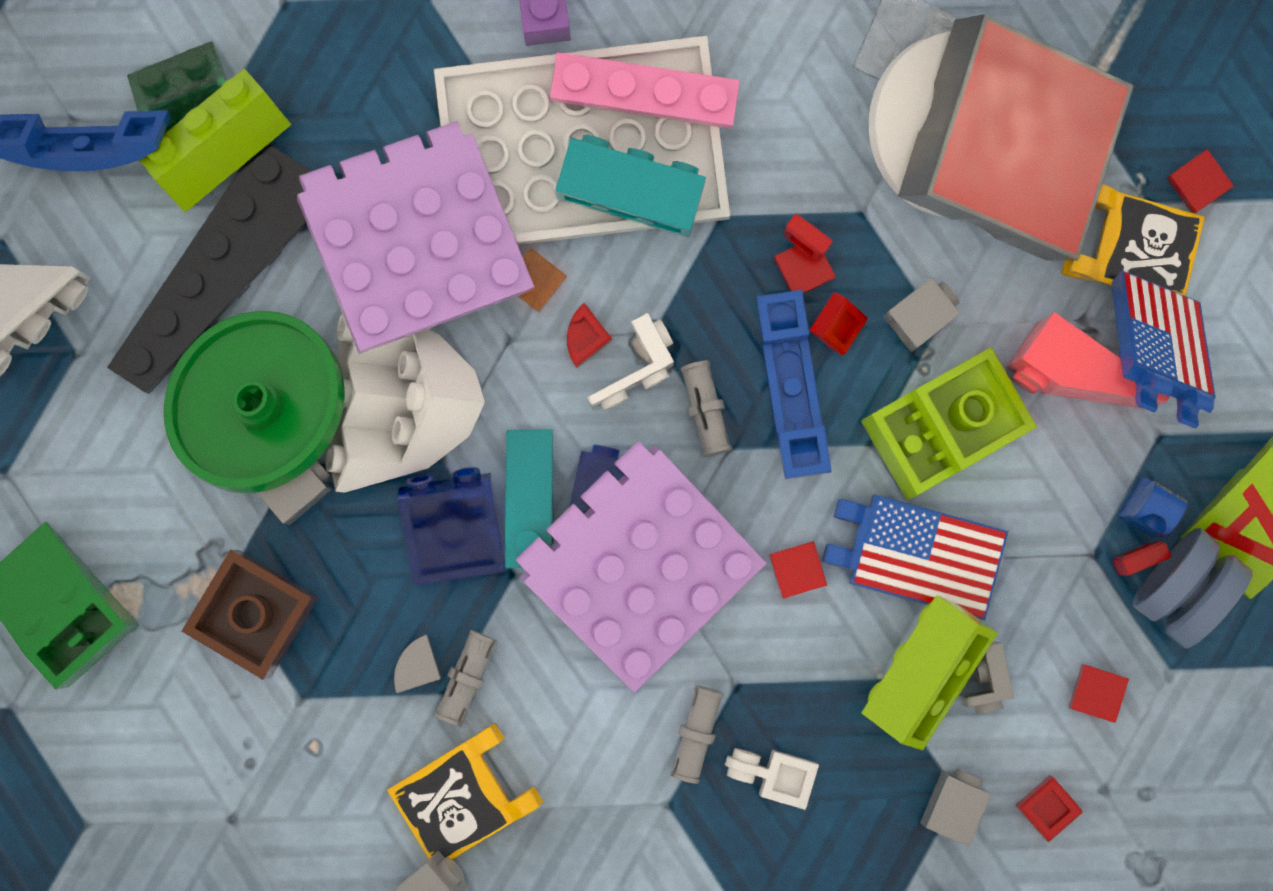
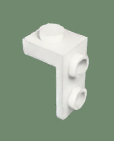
(654, 340)

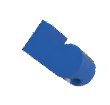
(1153, 508)

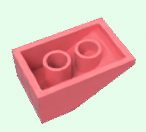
(1071, 364)

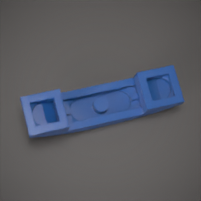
(87, 148)
(792, 384)

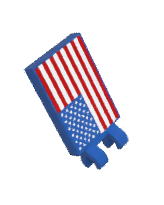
(1163, 346)
(920, 553)

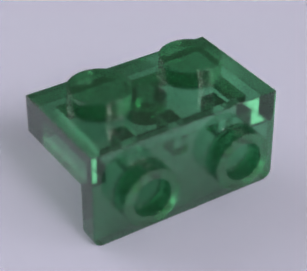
(178, 82)

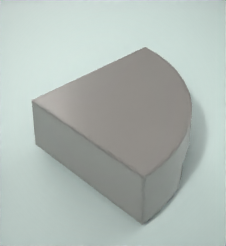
(416, 665)

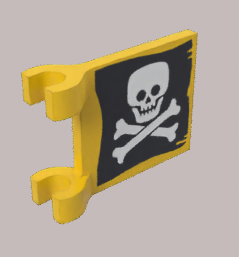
(1141, 240)
(458, 799)

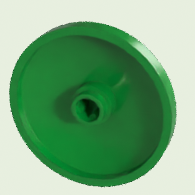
(254, 402)

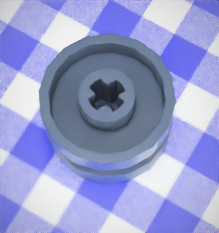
(1193, 588)

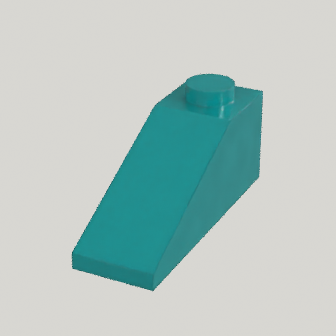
(528, 491)

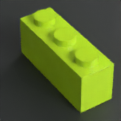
(215, 140)
(929, 672)

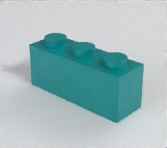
(630, 185)

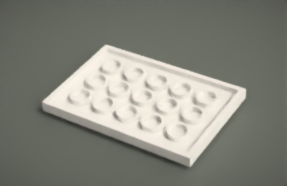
(528, 136)

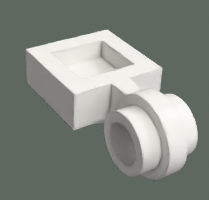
(785, 778)

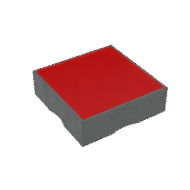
(1016, 138)

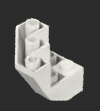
(28, 300)
(400, 408)

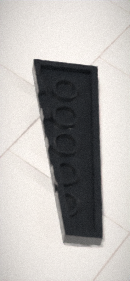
(228, 252)

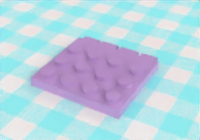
(412, 236)
(639, 565)

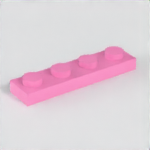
(644, 90)

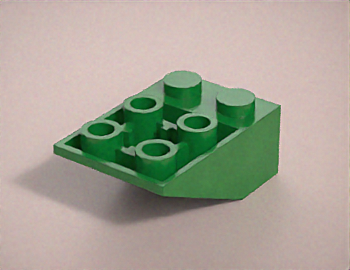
(58, 608)

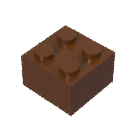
(250, 614)

